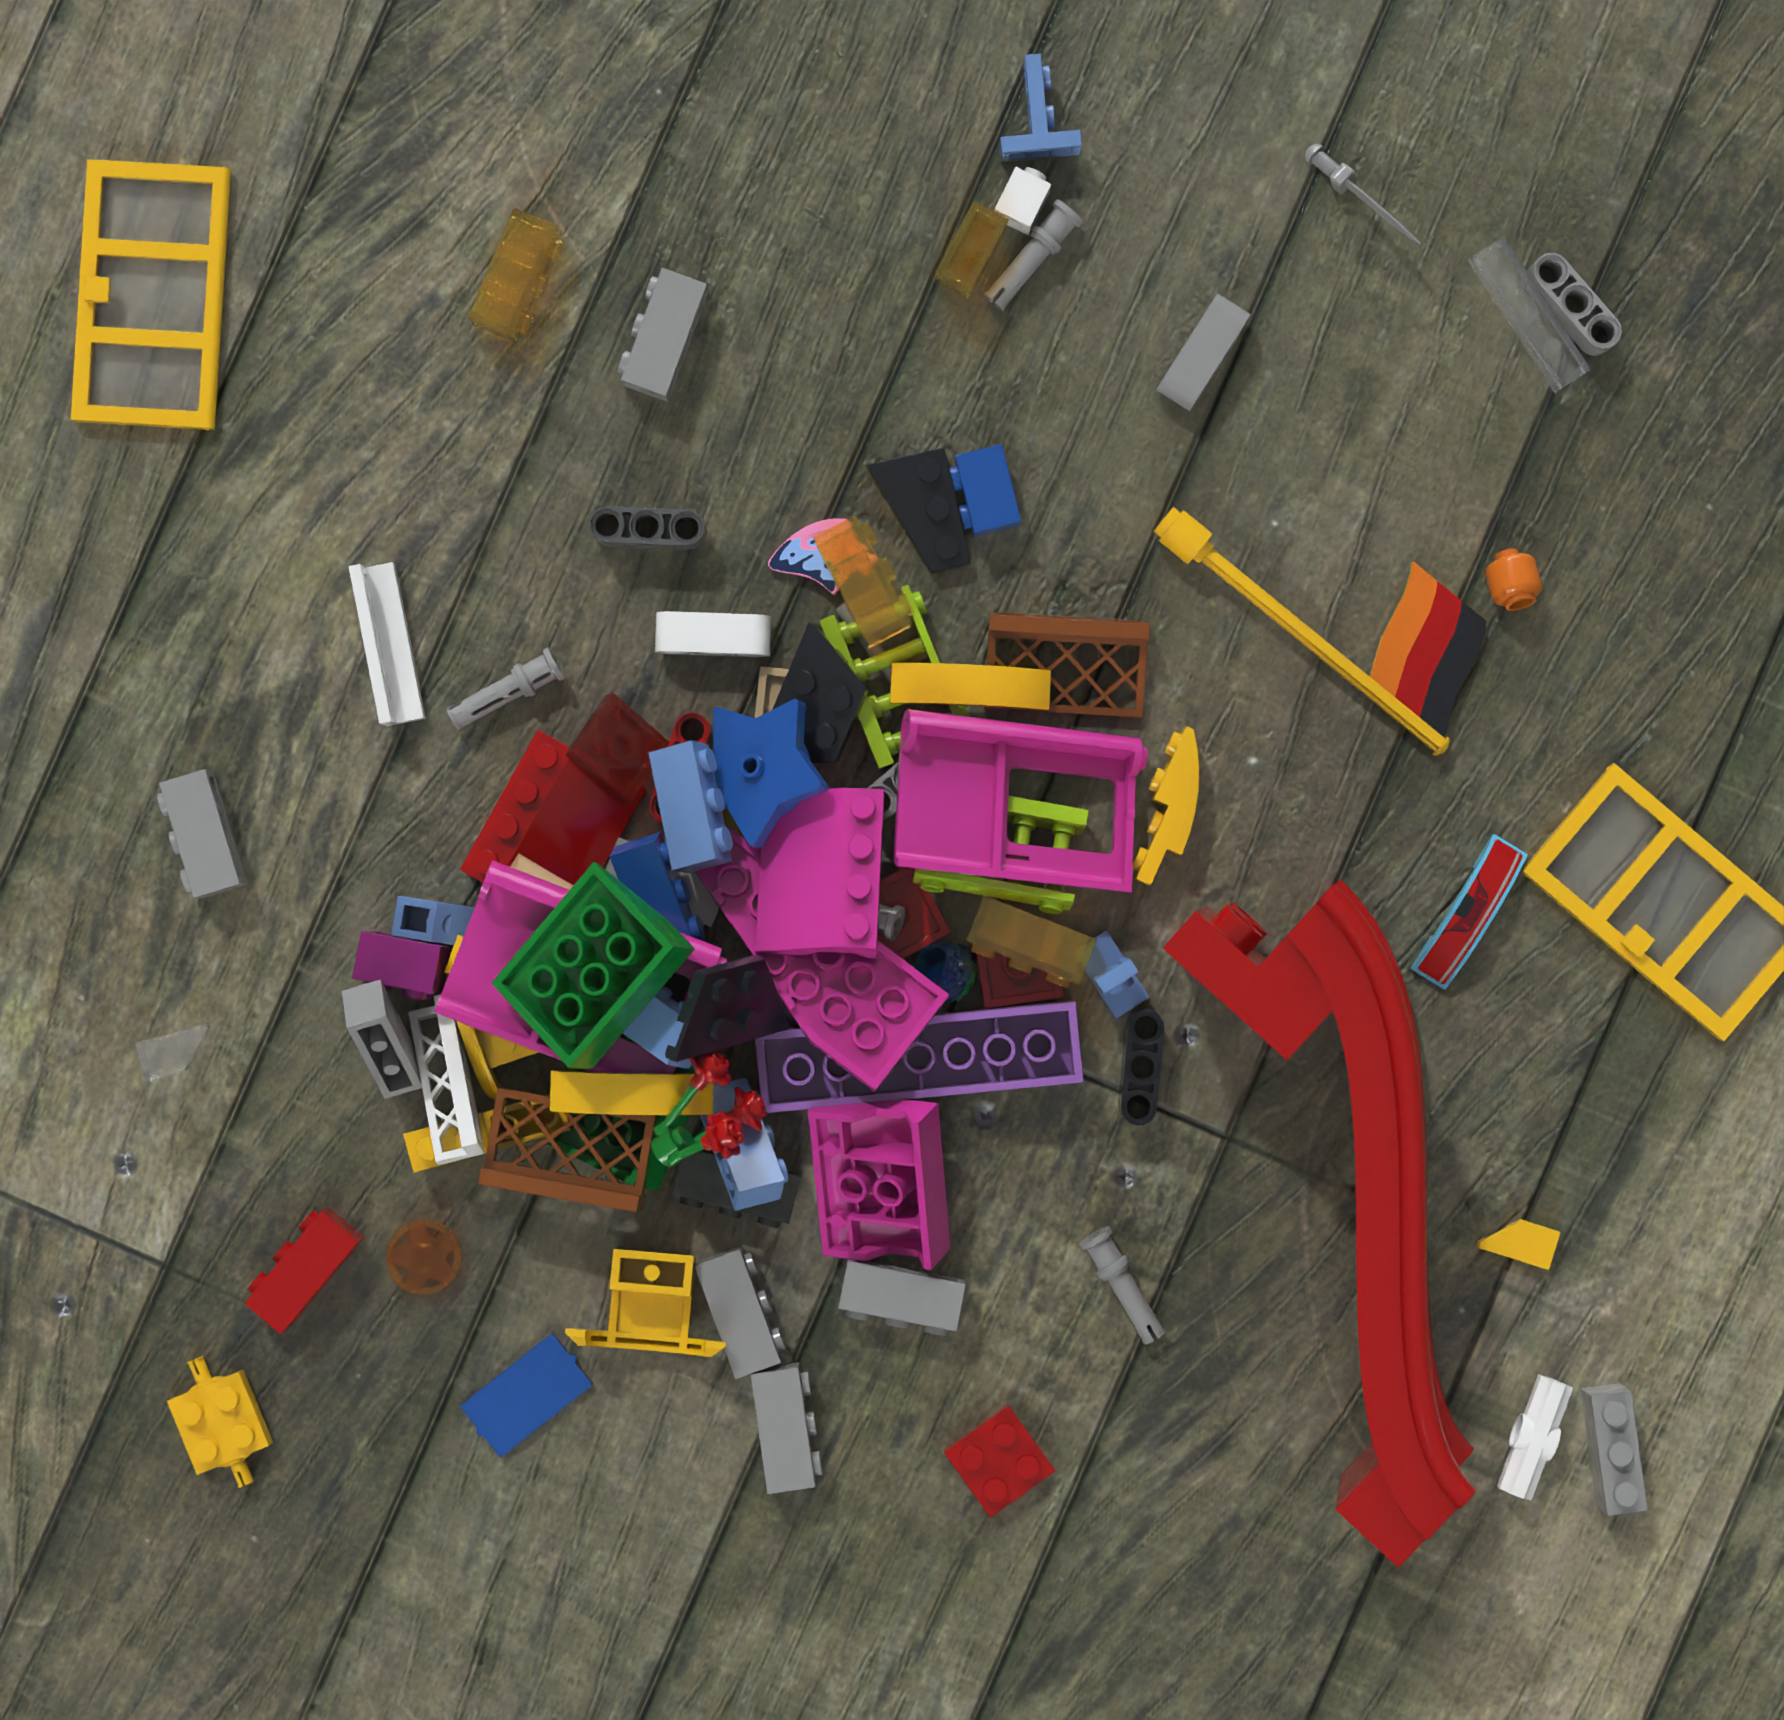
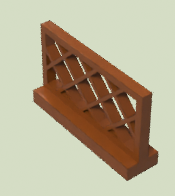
(1077, 630)
(560, 1184)

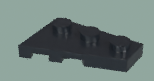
(926, 505)

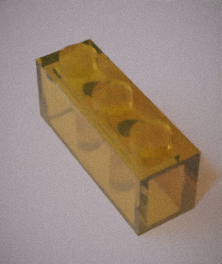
(516, 275)
(864, 580)
(1030, 942)

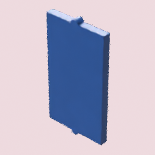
(526, 1394)

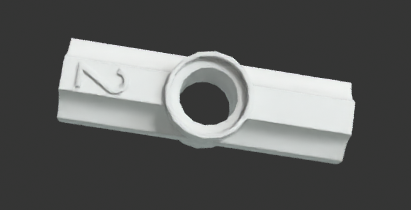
(1534, 1437)

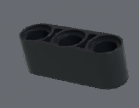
(1144, 1086)

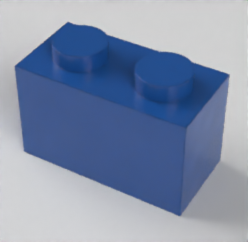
(986, 491)

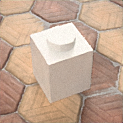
(1023, 198)

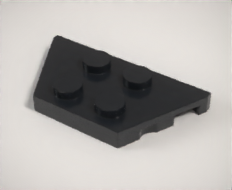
(829, 690)
(727, 1008)

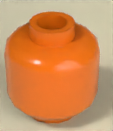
(1513, 580)

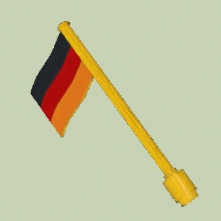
(1419, 655)

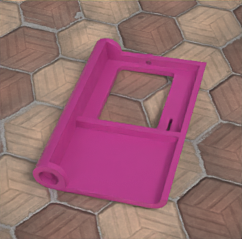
(958, 793)
(504, 918)

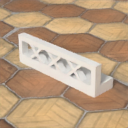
(387, 643)
(460, 1086)

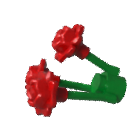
(723, 1129)

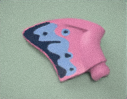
(801, 557)

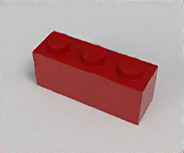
(302, 1269)

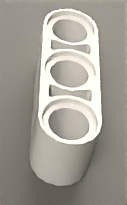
(713, 634)

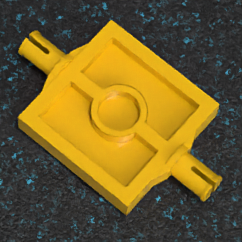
(220, 1421)

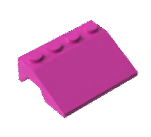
(823, 876)
(880, 1180)

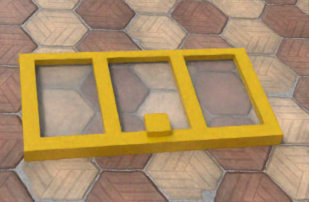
(150, 294)
(1664, 901)

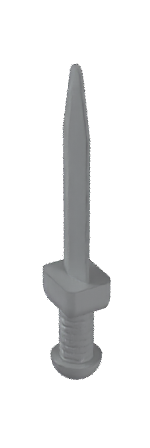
(1343, 178)

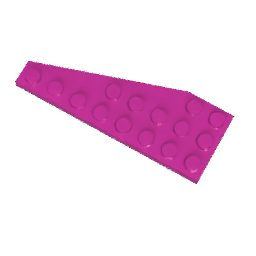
(846, 1004)

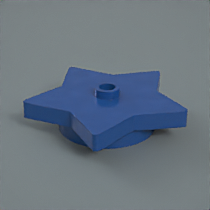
(763, 767)

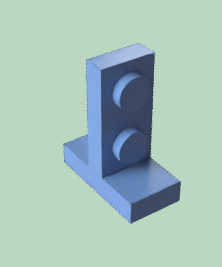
(1039, 142)
(1114, 976)

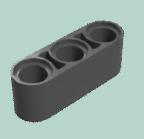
(631, 517)

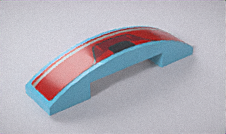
(1470, 912)

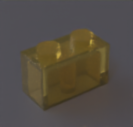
(971, 250)

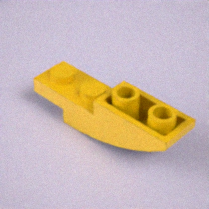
(1178, 792)
(420, 1143)

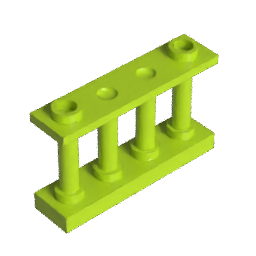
(842, 634)
(1025, 817)

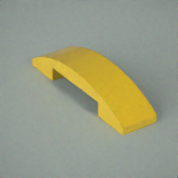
(970, 685)
(625, 1093)

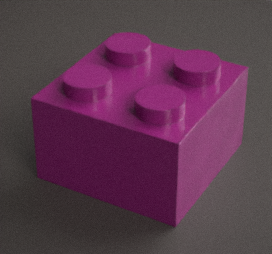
(402, 963)

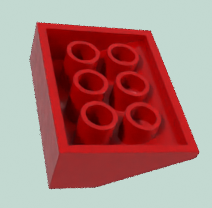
(550, 817)

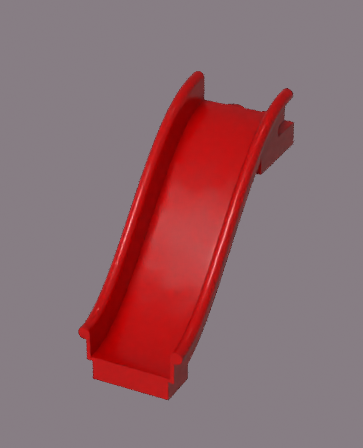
(1343, 964)

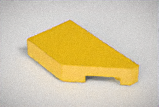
(1524, 1243)

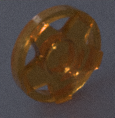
(423, 1256)

